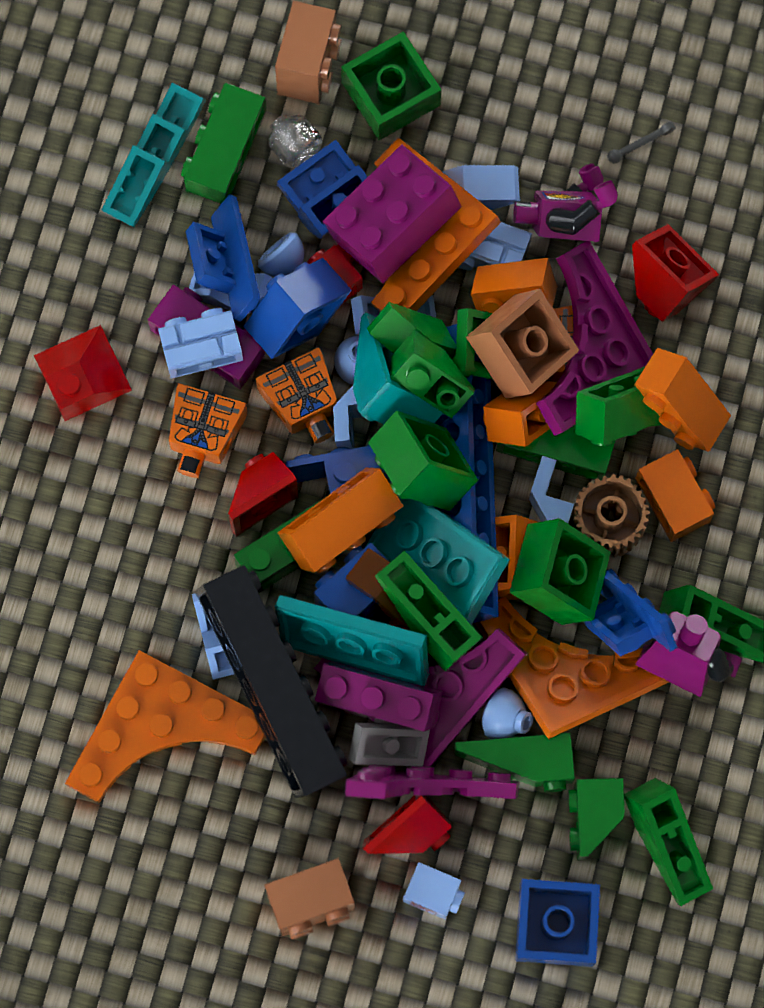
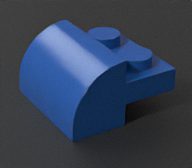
(321, 186)

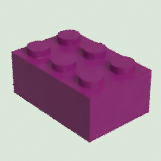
(392, 213)

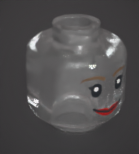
(294, 139)

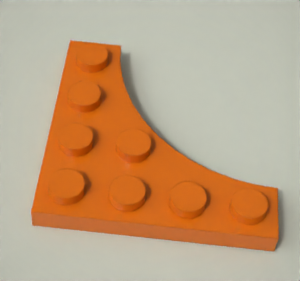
(442, 252)
(565, 682)
(158, 711)

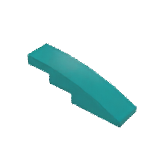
(153, 155)

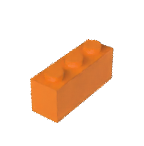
(682, 400)
(341, 520)

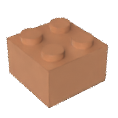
(307, 52)
(522, 343)
(310, 899)

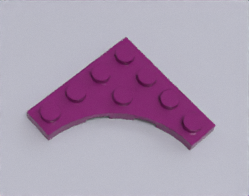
(602, 332)
(466, 688)
(386, 782)

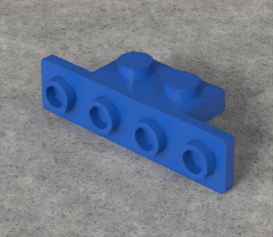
(223, 258)
(336, 466)
(628, 620)

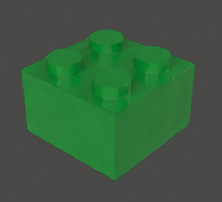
(391, 85)
(422, 461)
(560, 571)

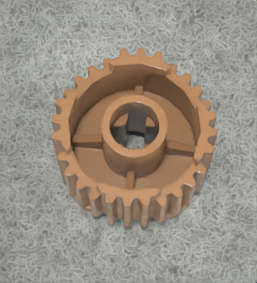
(629, 510)

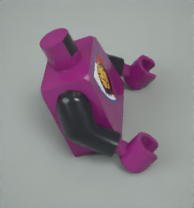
(571, 212)
(694, 658)

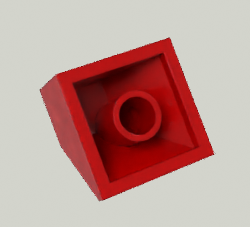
(668, 272)
(82, 373)
(261, 491)
(410, 829)

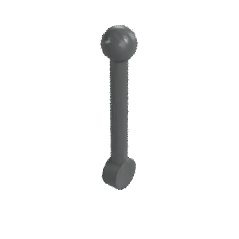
(614, 155)

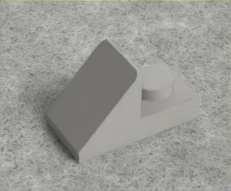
(387, 744)

